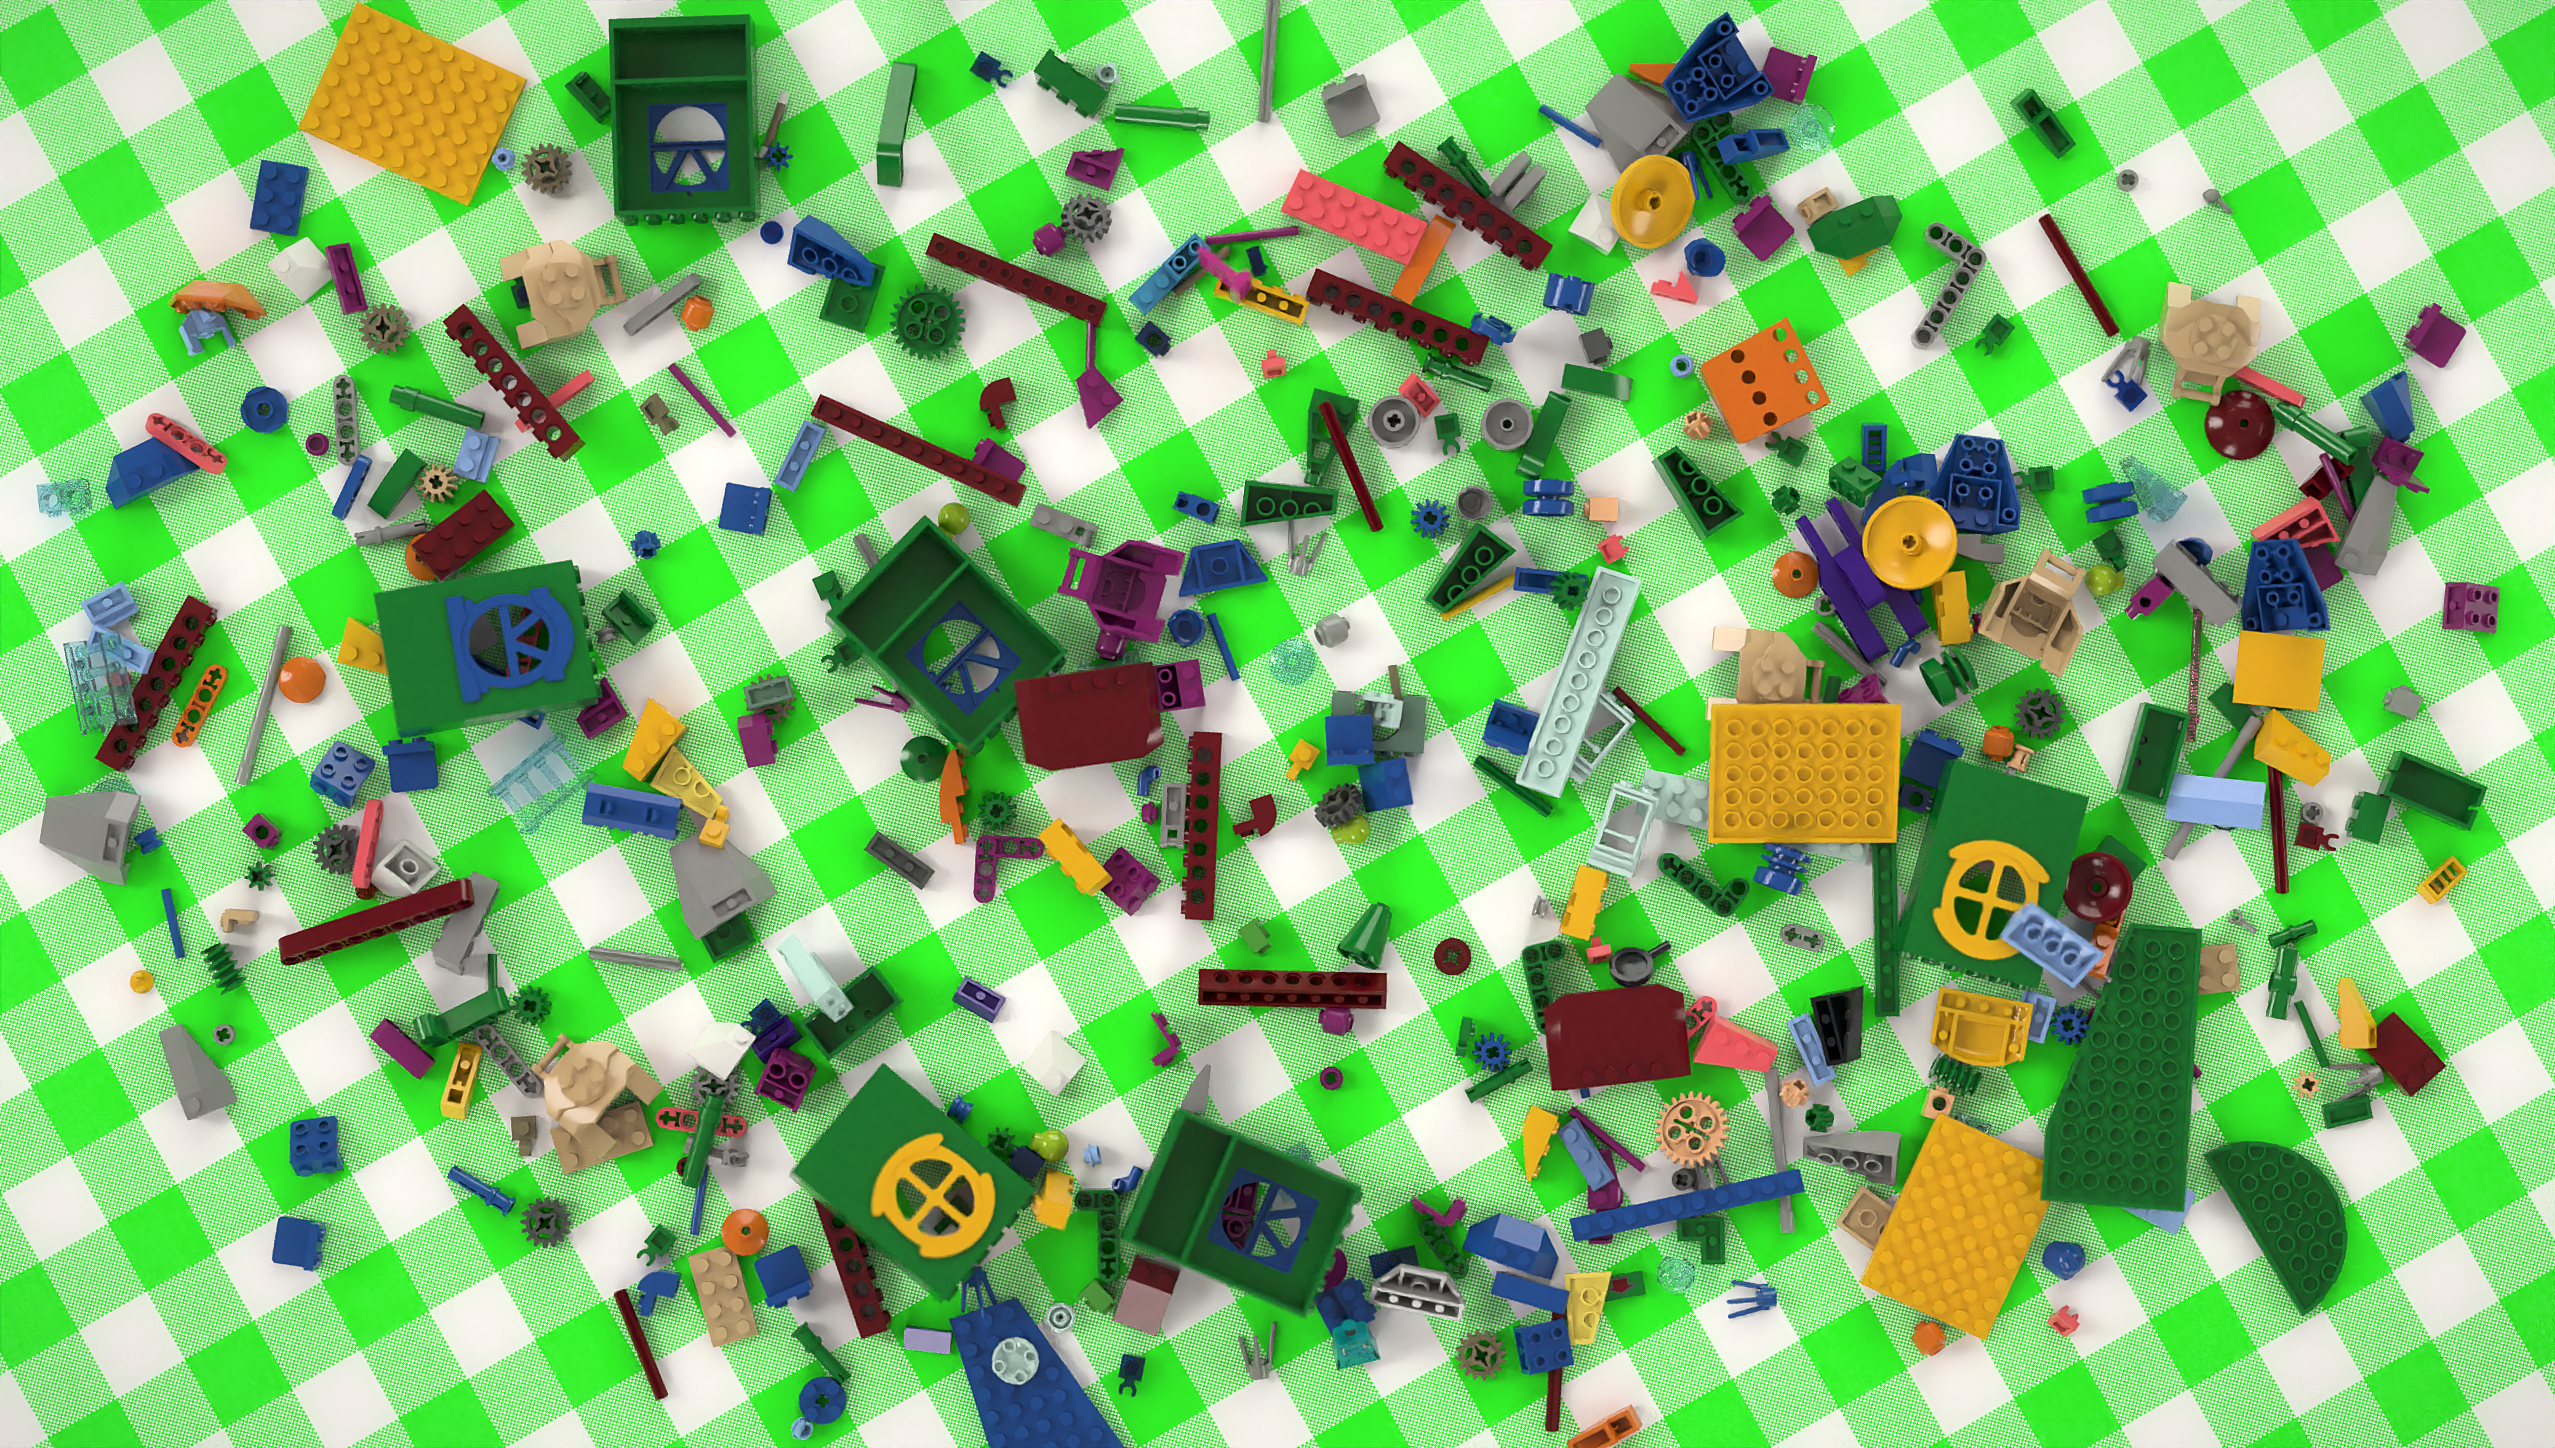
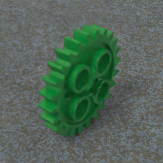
(948, 326)

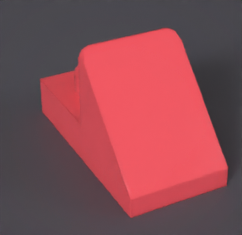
(1681, 292)
(1419, 394)

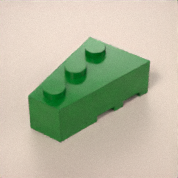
(1069, 85)

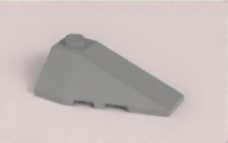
(2368, 534)
(195, 1076)
(1865, 1152)

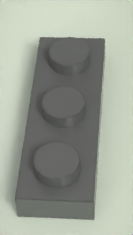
(899, 860)

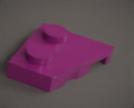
(1095, 167)
(1096, 396)
(604, 715)

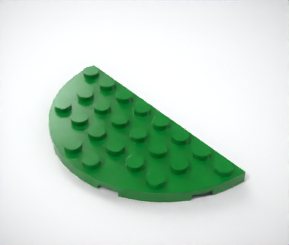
(2289, 1214)

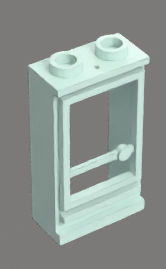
(1582, 768)
(1614, 859)
(814, 978)

